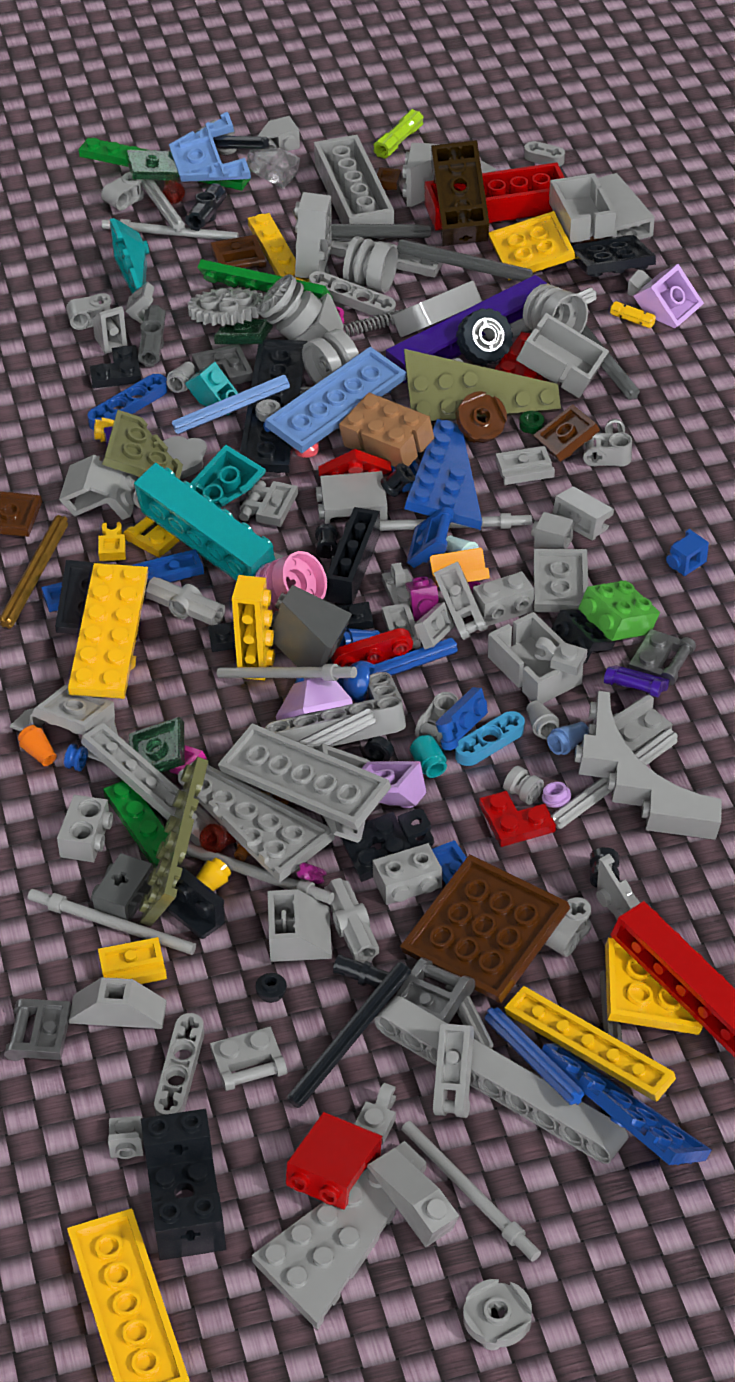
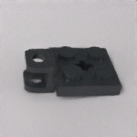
(394, 836)

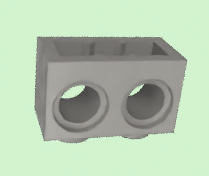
(84, 828)

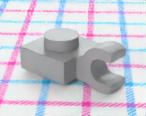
(563, 658)
(378, 1116)

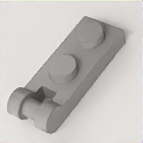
(460, 599)
(453, 1069)

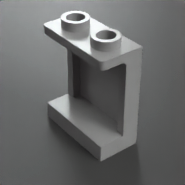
(345, 491)

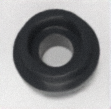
(271, 993)

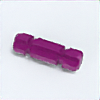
(311, 873)

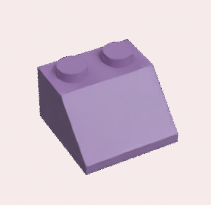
(669, 297)

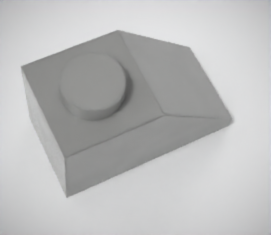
(110, 329)

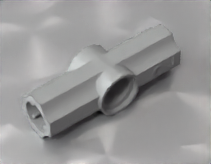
(185, 601)
(352, 921)

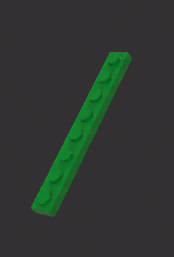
(116, 154)

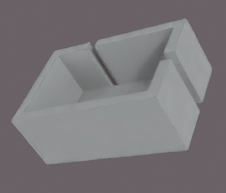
(582, 207)
(562, 355)
(519, 661)

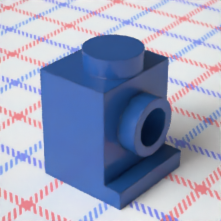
(688, 553)

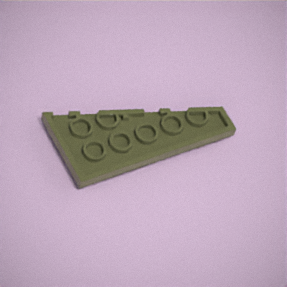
(173, 850)

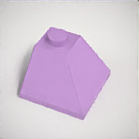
(313, 696)
(405, 781)

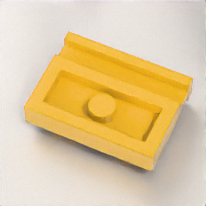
(134, 961)

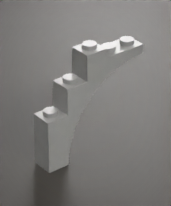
(633, 783)

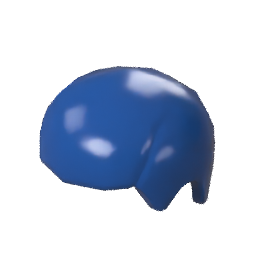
(358, 686)

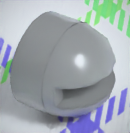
(609, 427)

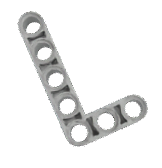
(383, 702)

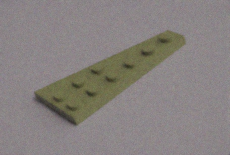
(441, 384)

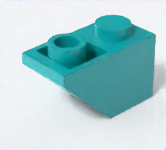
(210, 385)

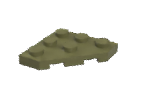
(135, 448)

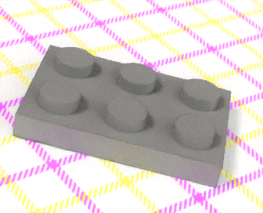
(559, 579)

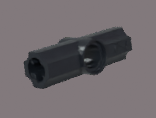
(205, 207)

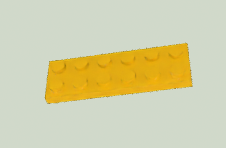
(108, 631)
(126, 1300)

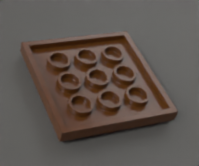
(486, 927)

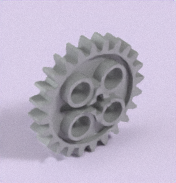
(225, 306)

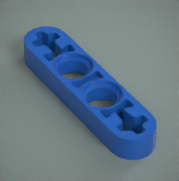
(150, 388)

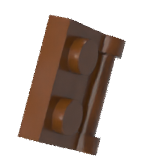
(239, 248)

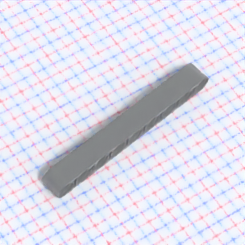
(508, 1083)

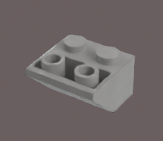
(417, 171)
(298, 927)

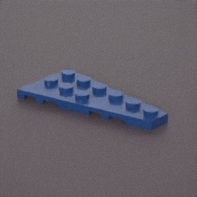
(446, 478)
(627, 1111)

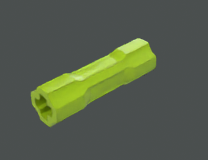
(389, 141)

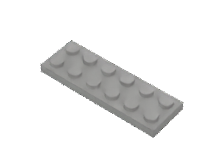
(305, 776)

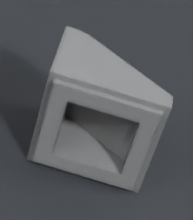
(637, 282)

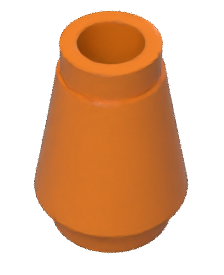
(37, 745)

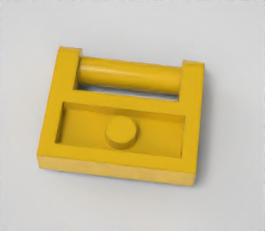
(156, 541)

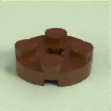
(473, 428)

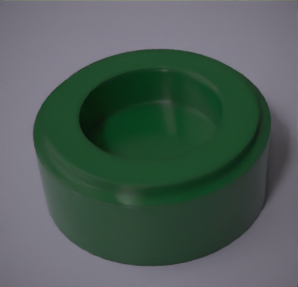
(531, 422)

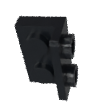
(578, 631)
(197, 906)

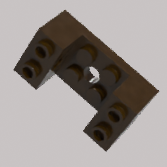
(461, 212)

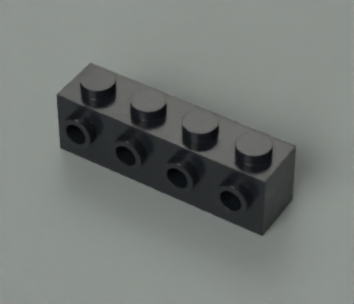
(352, 555)

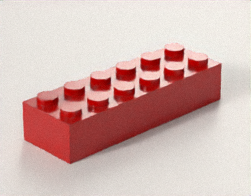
(508, 193)

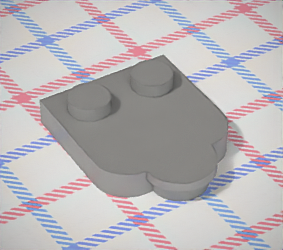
(189, 453)

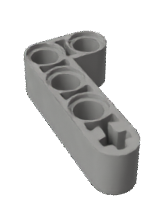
(436, 308)

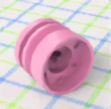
(294, 569)

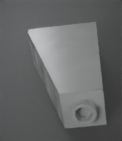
(631, 213)

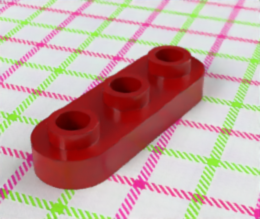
(375, 648)

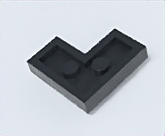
(122, 372)

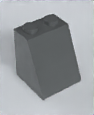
(308, 627)

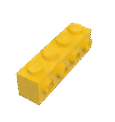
(252, 623)

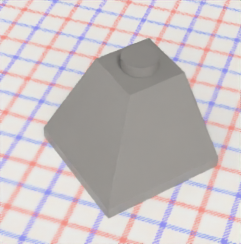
(326, 321)

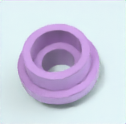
(556, 795)

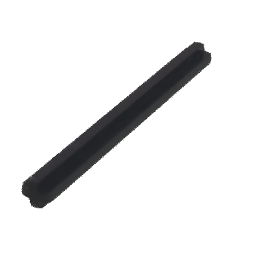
(348, 1035)

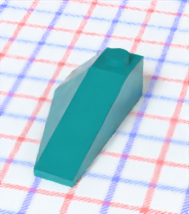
(129, 254)
(227, 476)

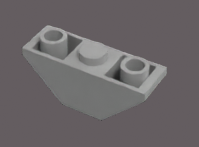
(118, 1004)

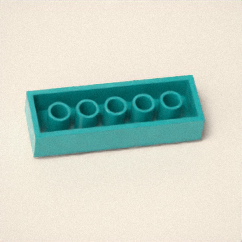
(201, 523)

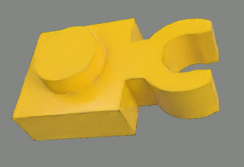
(112, 544)

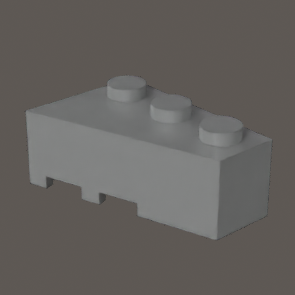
(313, 233)

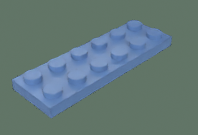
(333, 398)

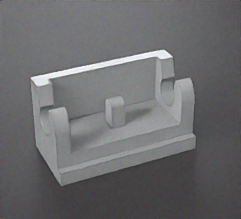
(584, 510)

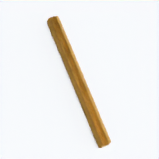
(33, 571)

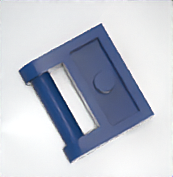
(430, 537)

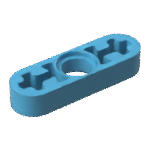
(483, 748)

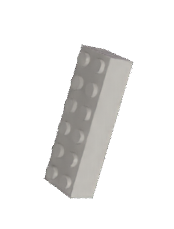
(352, 182)

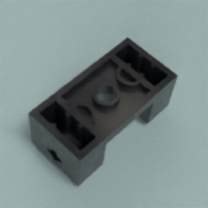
(179, 1160)

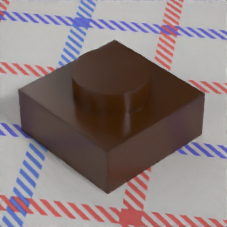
(389, 178)

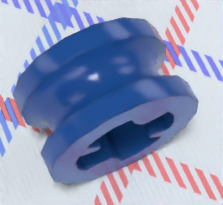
(75, 757)

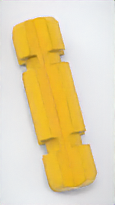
(632, 314)

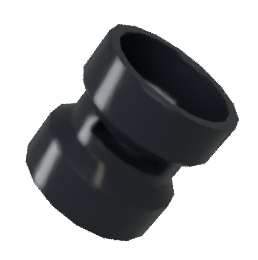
(594, 863)

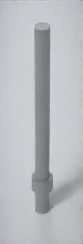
(168, 230)
(505, 521)
(328, 672)
(262, 874)
(59, 904)
(511, 1231)

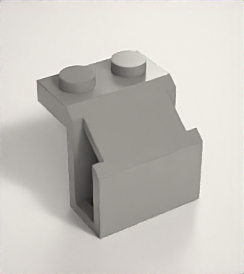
(97, 485)

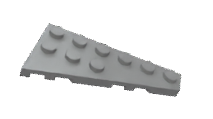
(265, 827)
(329, 1245)

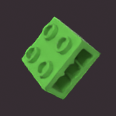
(618, 610)

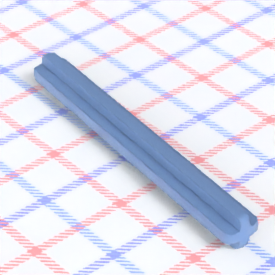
(231, 404)

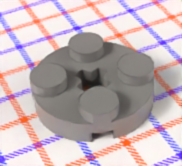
(492, 1331)

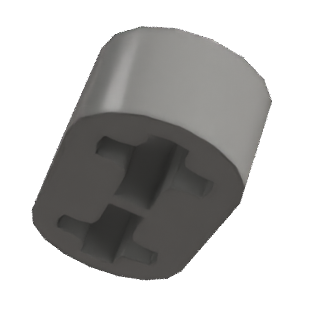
(544, 153)

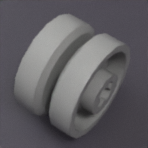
(327, 354)

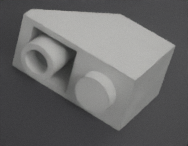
(282, 133)

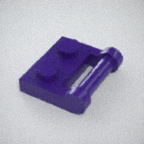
(635, 679)

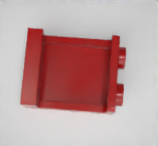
(332, 1159)

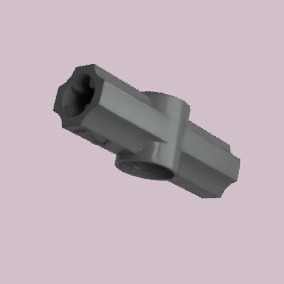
(152, 335)

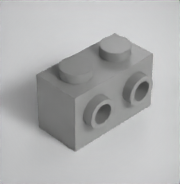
(504, 598)
(407, 874)

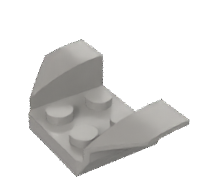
(70, 712)

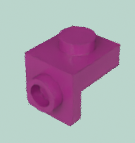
(422, 596)

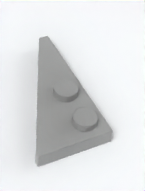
(613, 893)

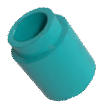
(429, 754)

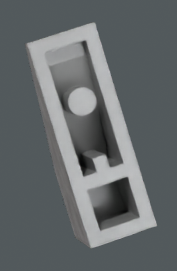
(414, 1196)

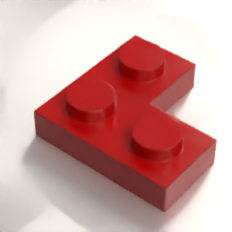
(354, 462)
(513, 825)

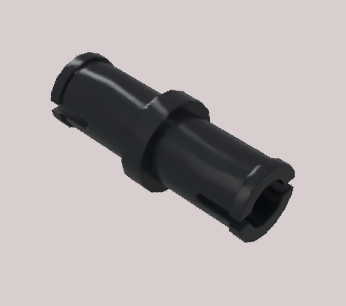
(359, 971)

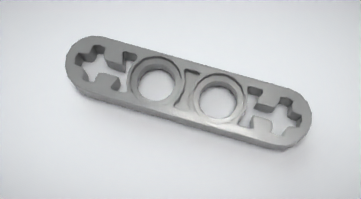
(354, 291)
(178, 1067)

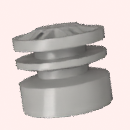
(370, 264)
(559, 303)
(289, 307)

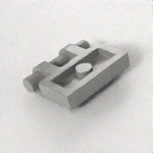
(275, 503)

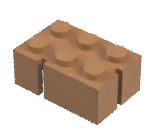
(386, 430)

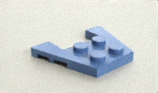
(199, 159)

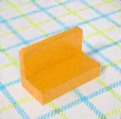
(470, 560)

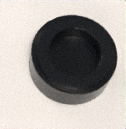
(379, 749)

